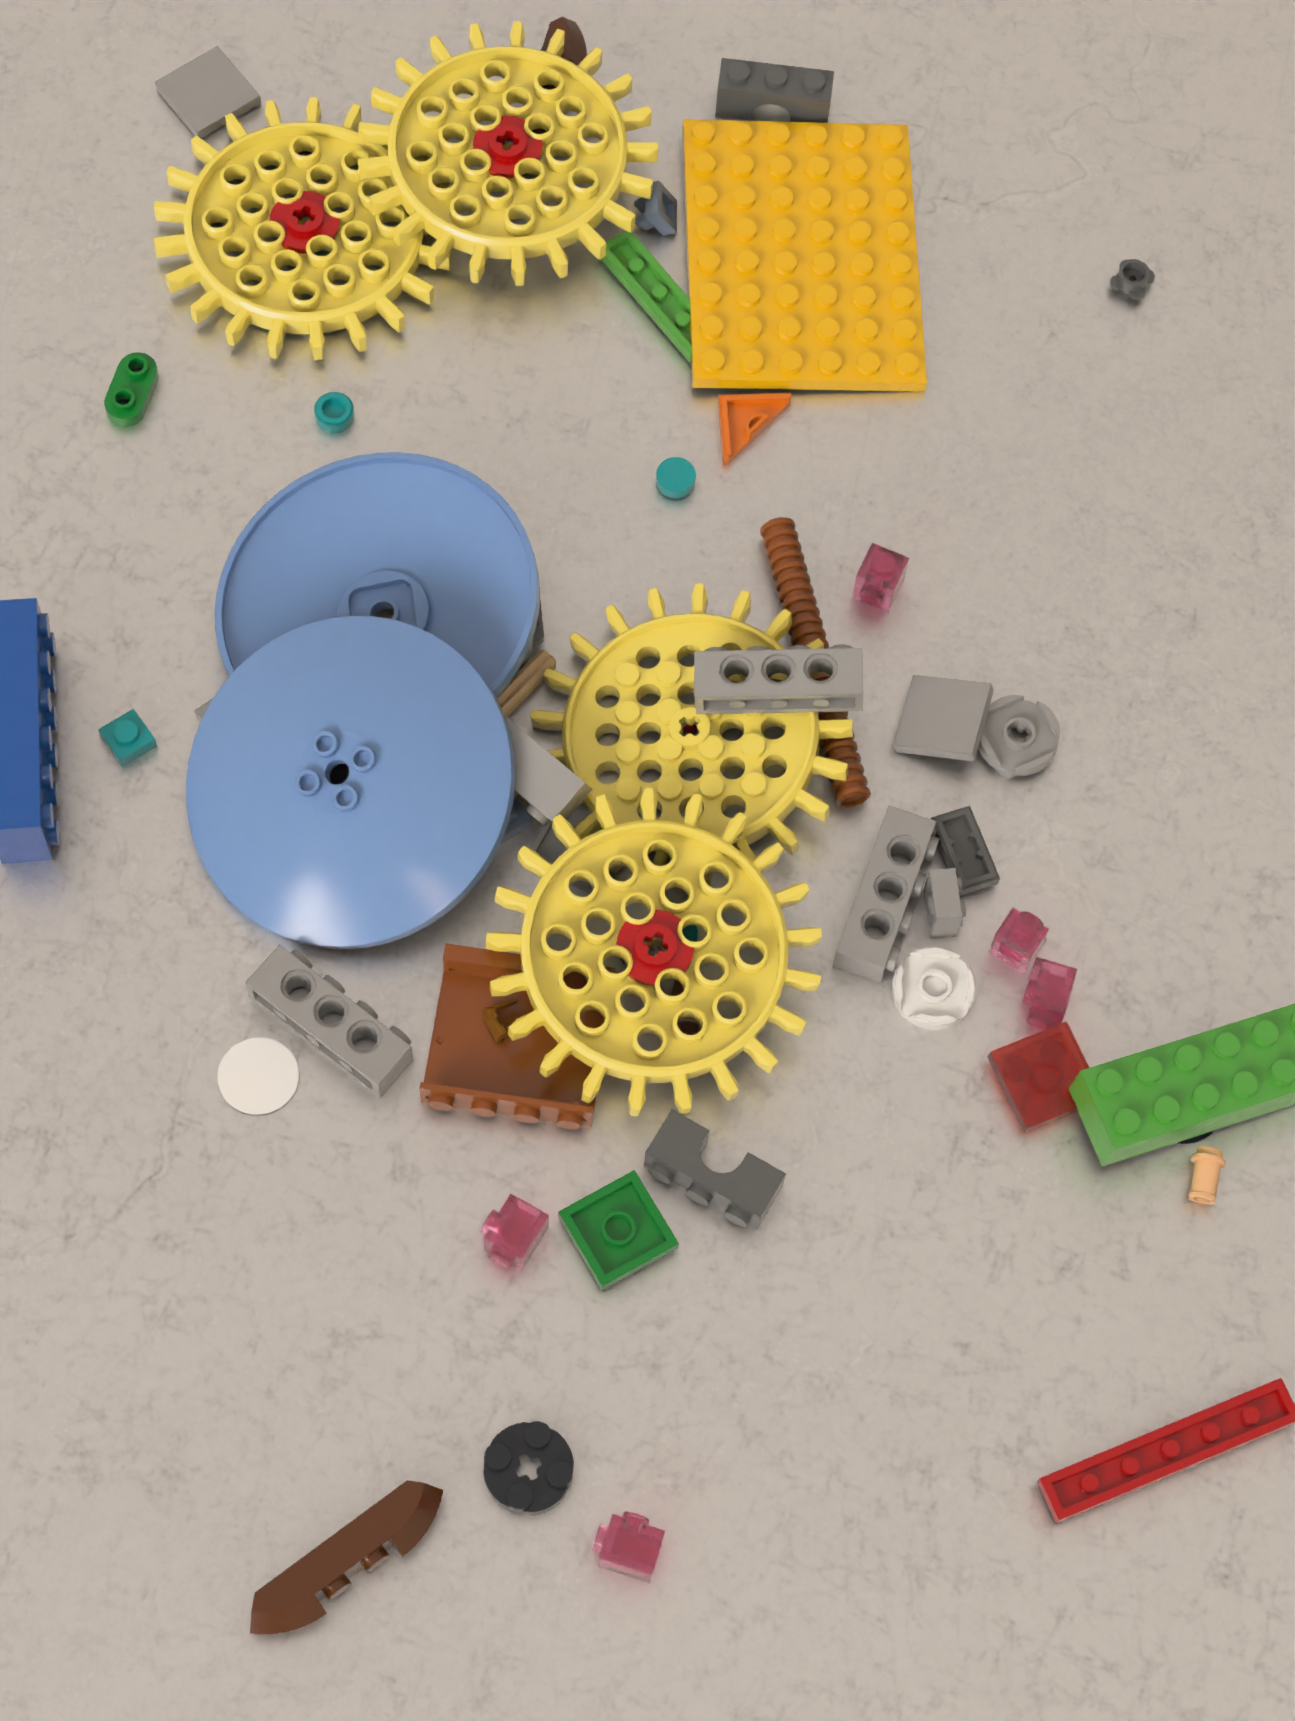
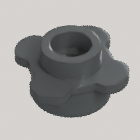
(1134, 270)

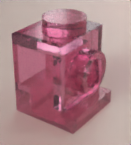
(1022, 932)
(1048, 993)

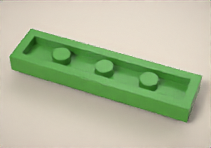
(651, 288)

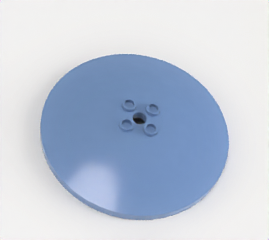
(385, 537)
(404, 828)

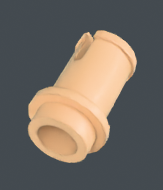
(1206, 1174)

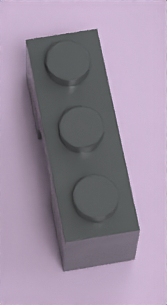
(752, 84)
(742, 1193)

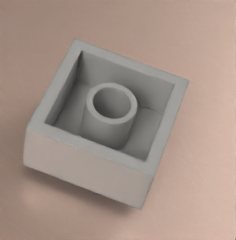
(943, 902)

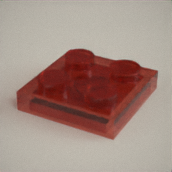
(1038, 1075)

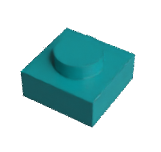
(127, 737)

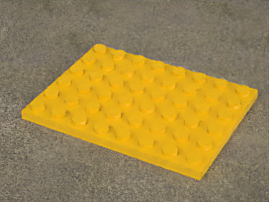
(802, 256)

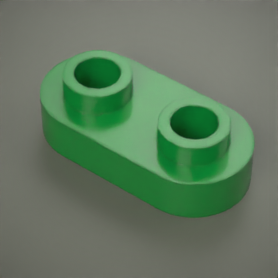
(131, 385)

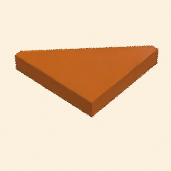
(745, 418)

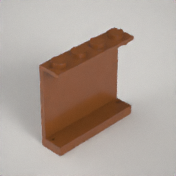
(503, 1078)

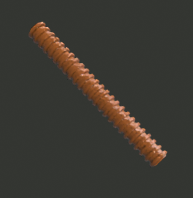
(797, 597)

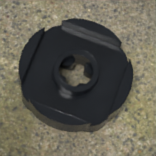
(520, 1493)

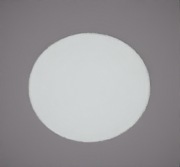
(258, 1075)

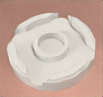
(934, 988)

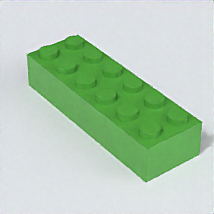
(1188, 1086)

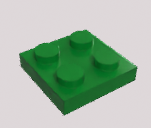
(618, 1230)

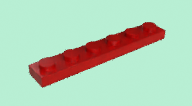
(1168, 1450)

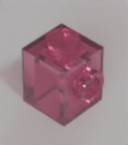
(880, 577)
(514, 1233)
(629, 1546)

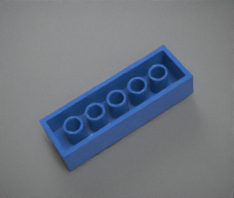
(26, 735)

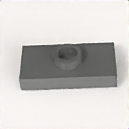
(965, 849)

